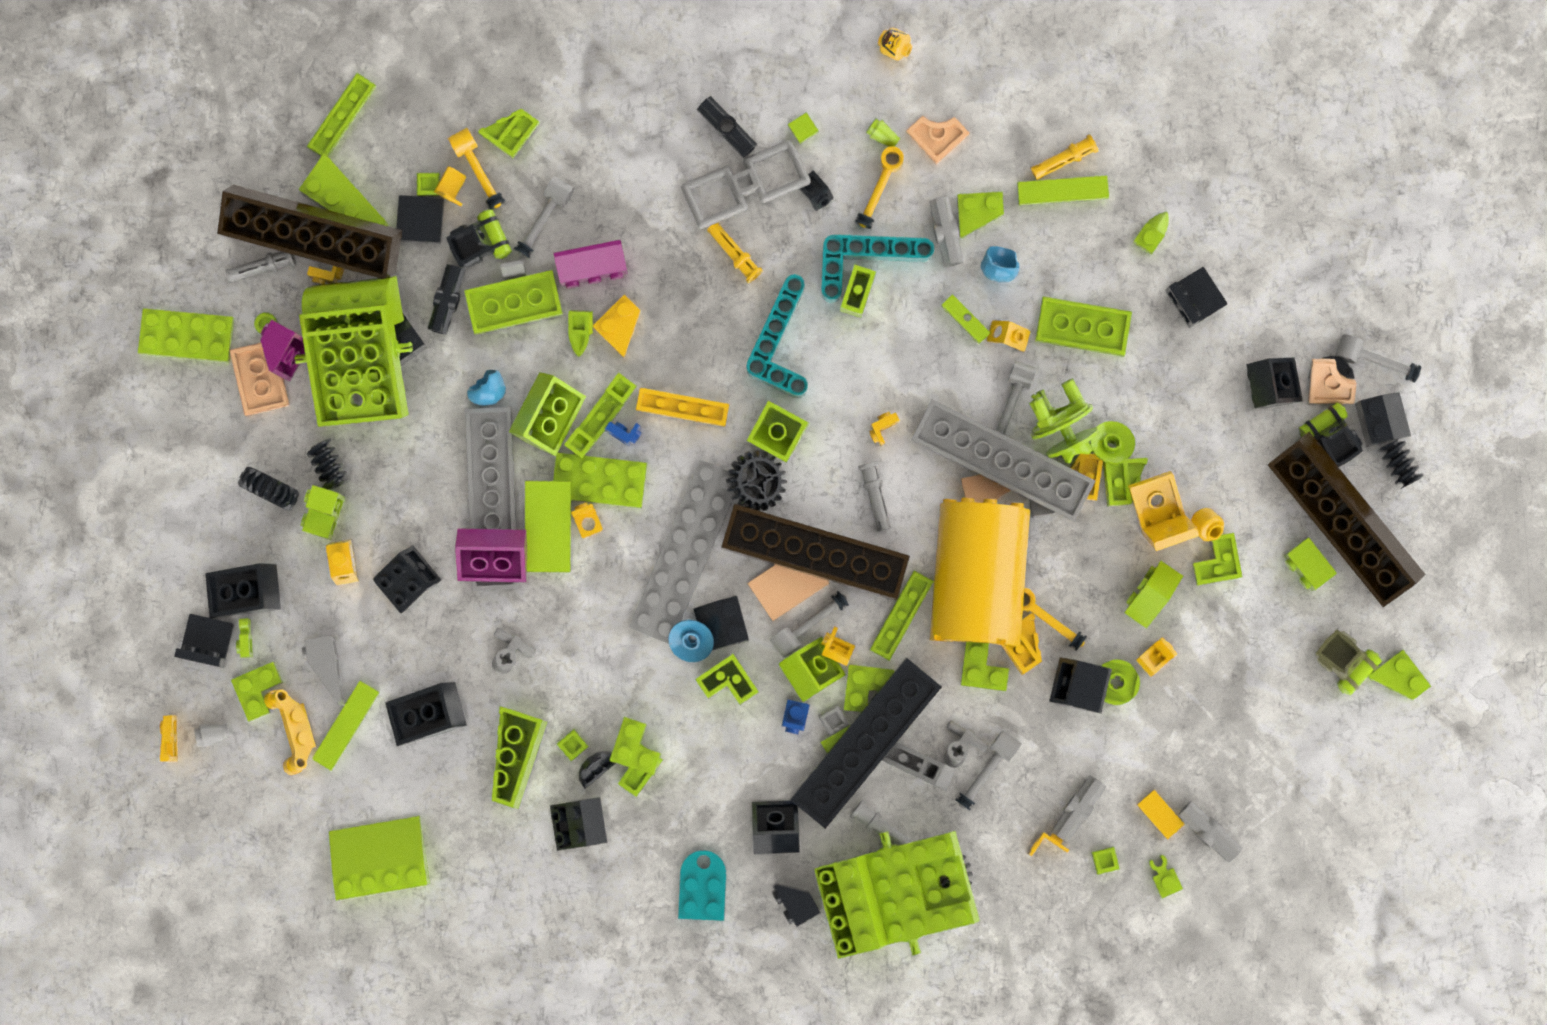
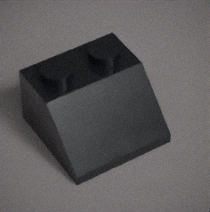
(1274, 382)
(1382, 419)
(724, 622)
(775, 827)

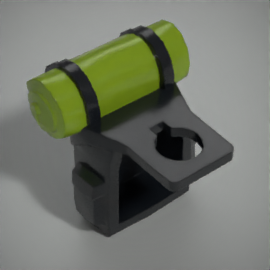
(479, 240)
(1334, 434)

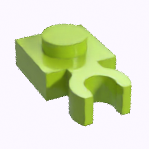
(244, 645)
(1165, 880)

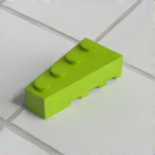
(335, 193)
(515, 755)

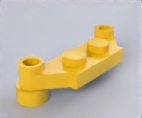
(296, 728)

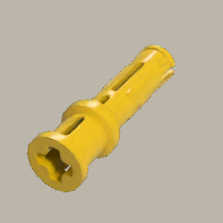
(1073, 153)
(741, 260)

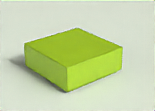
(803, 128)
(427, 183)
(572, 745)
(1105, 860)

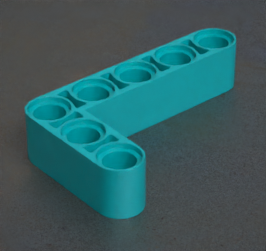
(866, 253)
(774, 339)

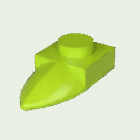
(1152, 233)
(579, 328)

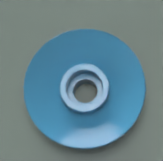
(689, 649)

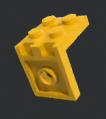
(1161, 523)

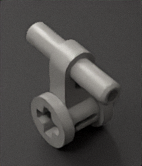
(514, 643)
(967, 736)

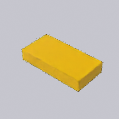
(1160, 814)

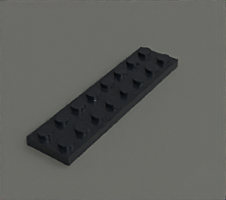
(865, 743)

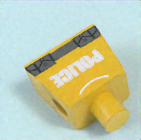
(342, 562)

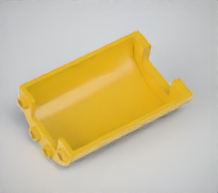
(980, 572)

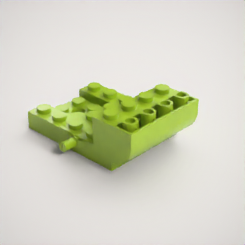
(354, 350)
(896, 894)

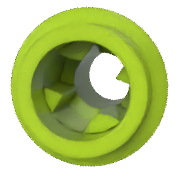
(882, 133)

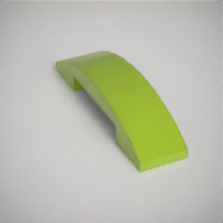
(602, 413)

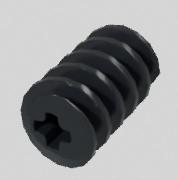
(1400, 463)
(326, 465)

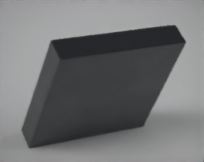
(420, 219)

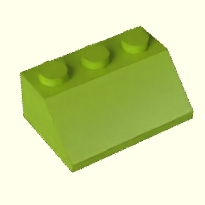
(547, 413)

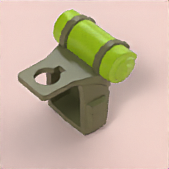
(1347, 661)

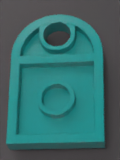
(701, 889)

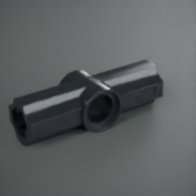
(716, 117)
(446, 299)

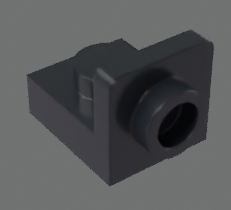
(817, 192)

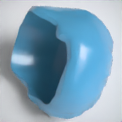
(1000, 264)
(487, 389)

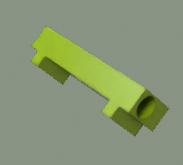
(958, 311)

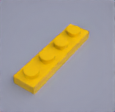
(682, 407)

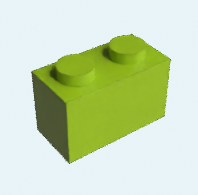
(857, 291)
(1309, 565)

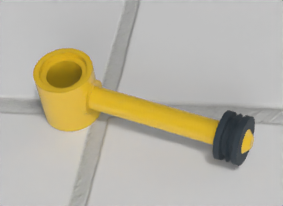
(464, 144)
(865, 219)
(1077, 640)

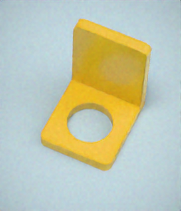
(450, 185)
(1011, 334)
(584, 511)
(1052, 838)

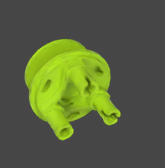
(1052, 420)

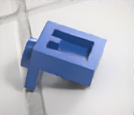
(619, 432)
(795, 716)

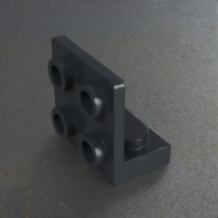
(1196, 297)
(406, 578)
(205, 641)

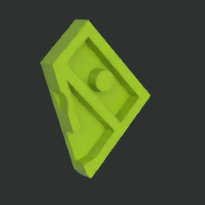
(510, 132)
(978, 210)
(1118, 478)
(1401, 676)

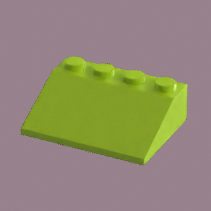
(378, 858)

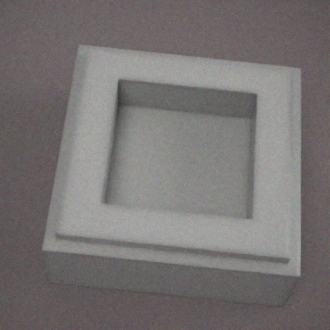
(834, 720)

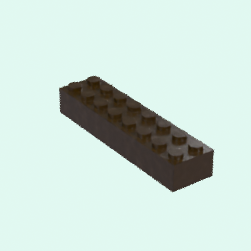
(309, 232)
(1346, 519)
(815, 552)

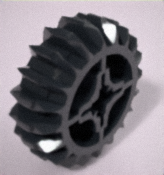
(752, 473)
(268, 488)

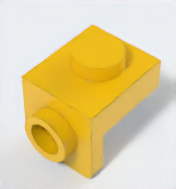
(322, 276)
(884, 421)
(837, 648)
(1156, 656)

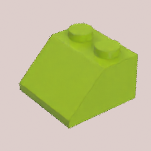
(778, 431)
(810, 670)

